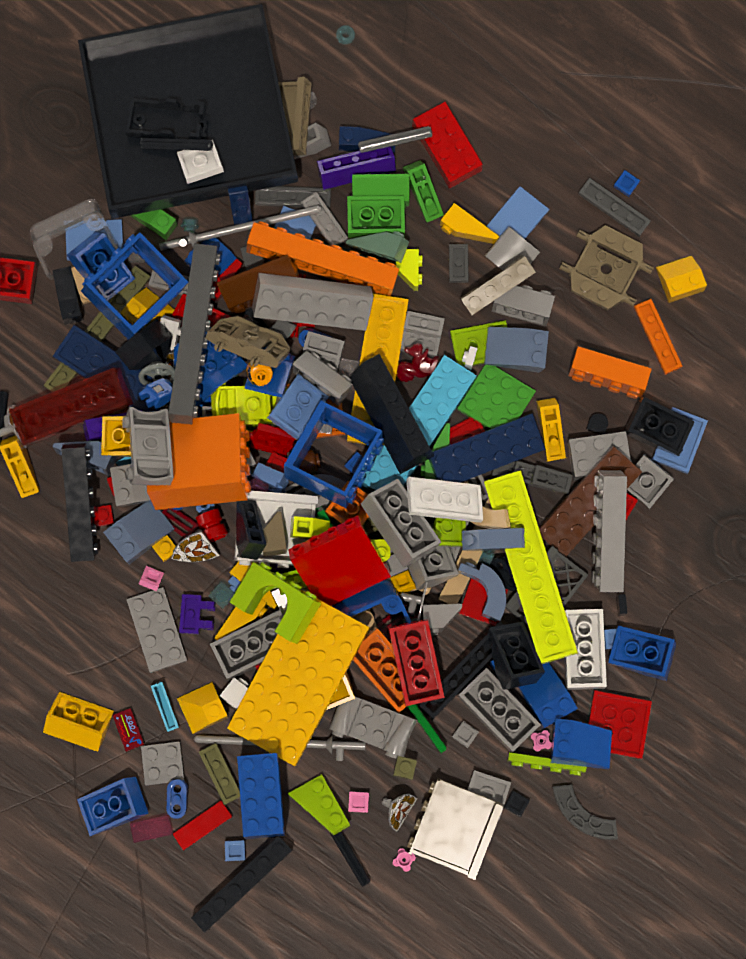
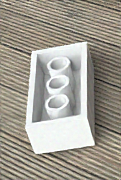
(587, 667)

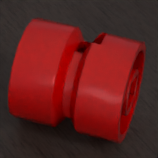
(211, 525)

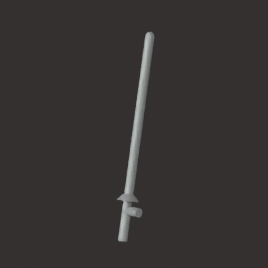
(194, 238)
(329, 744)

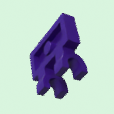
(191, 614)

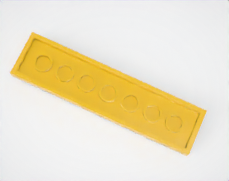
(384, 338)

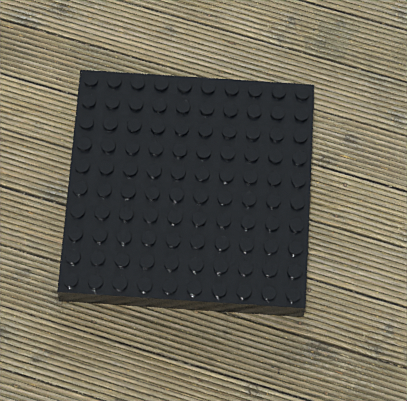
(203, 59)

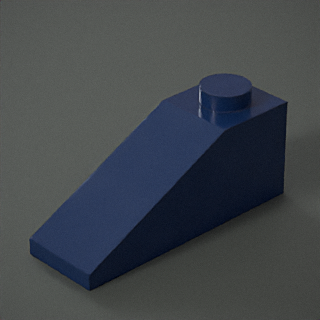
(351, 136)

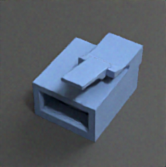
(272, 477)

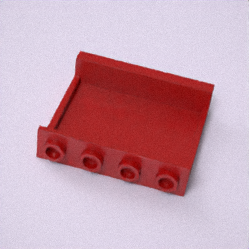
(339, 562)

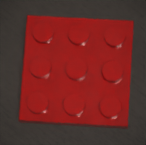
(625, 718)

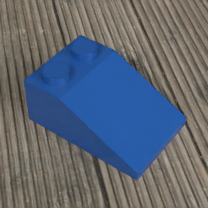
(88, 258)
(279, 380)
(642, 652)
(548, 698)
(580, 744)
(112, 806)

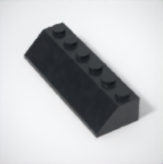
(390, 414)

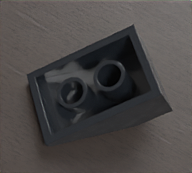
(658, 426)
(514, 656)

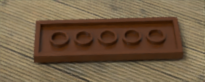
(575, 514)

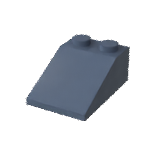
(516, 348)
(98, 462)
(138, 531)

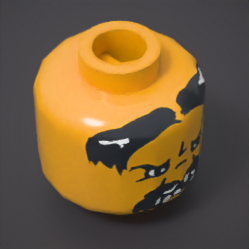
(259, 375)

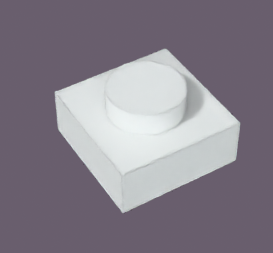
(469, 357)

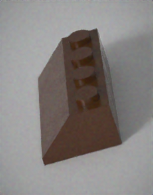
(240, 289)

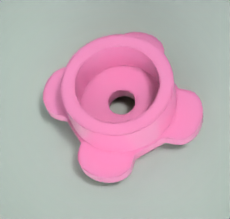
(536, 740)
(403, 854)

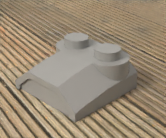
(650, 482)

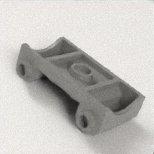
(149, 447)
(373, 725)

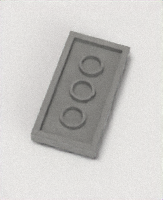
(156, 630)

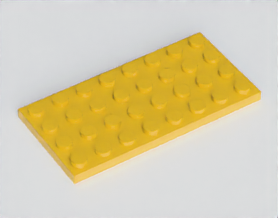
(298, 684)

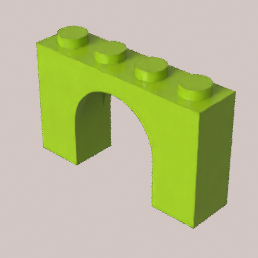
(300, 605)

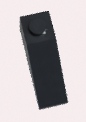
(67, 295)
(249, 530)

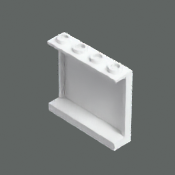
(289, 505)

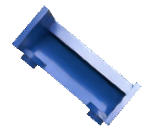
(379, 593)

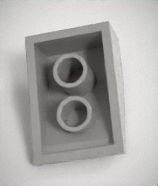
(124, 492)

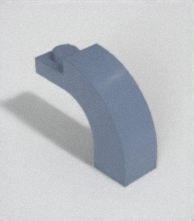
(494, 588)

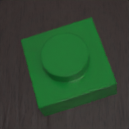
(321, 514)

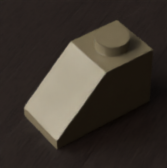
(274, 537)

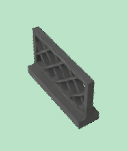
(514, 603)

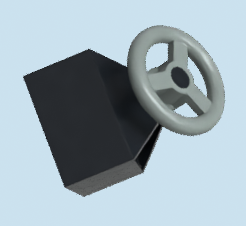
(148, 353)

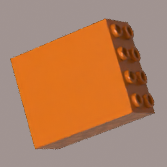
(206, 463)

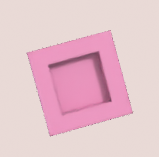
(151, 578)
(358, 802)

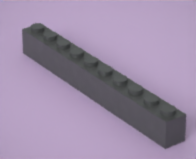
(193, 334)

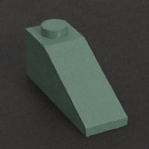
(382, 244)

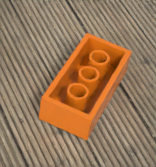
(609, 372)
(378, 664)

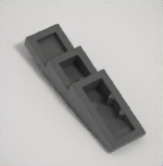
(537, 476)

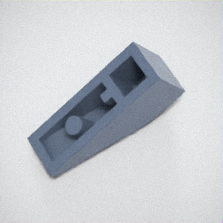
(493, 539)

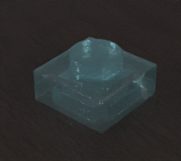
(221, 595)

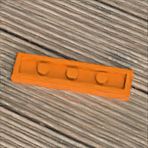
(658, 336)

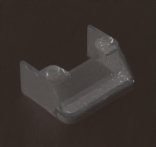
(84, 212)

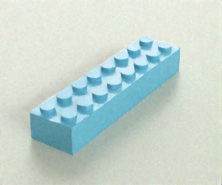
(431, 412)

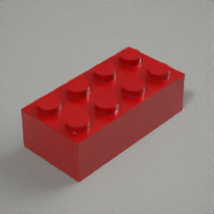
(448, 145)
(17, 280)
(416, 662)

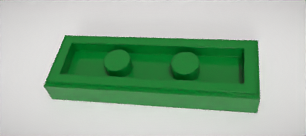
(427, 728)

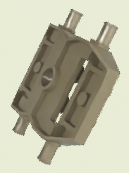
(610, 288)
(247, 341)

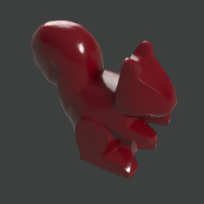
(419, 367)

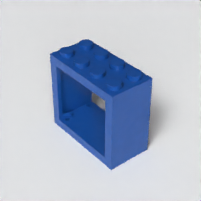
(142, 247)
(347, 424)
(260, 796)

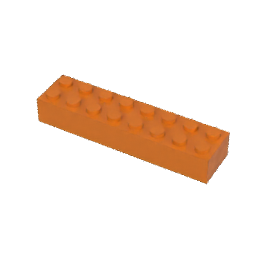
(322, 259)

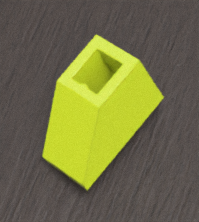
(410, 268)
(307, 527)

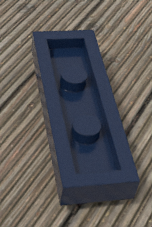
(240, 205)

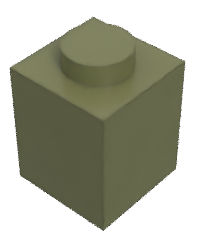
(405, 768)

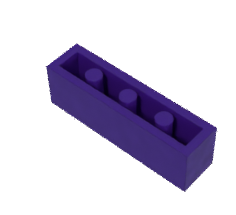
(339, 169)

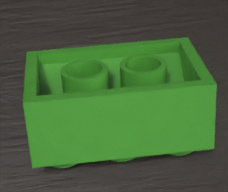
(381, 185)
(375, 215)

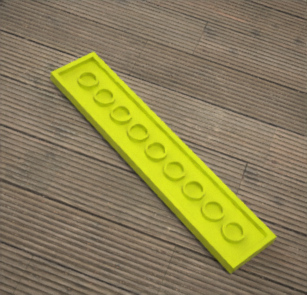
(533, 571)

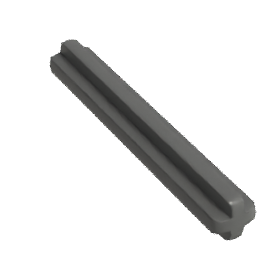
(395, 139)

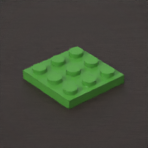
(495, 398)

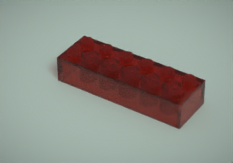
(71, 406)

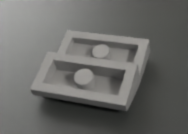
(510, 248)
(423, 330)
(327, 348)

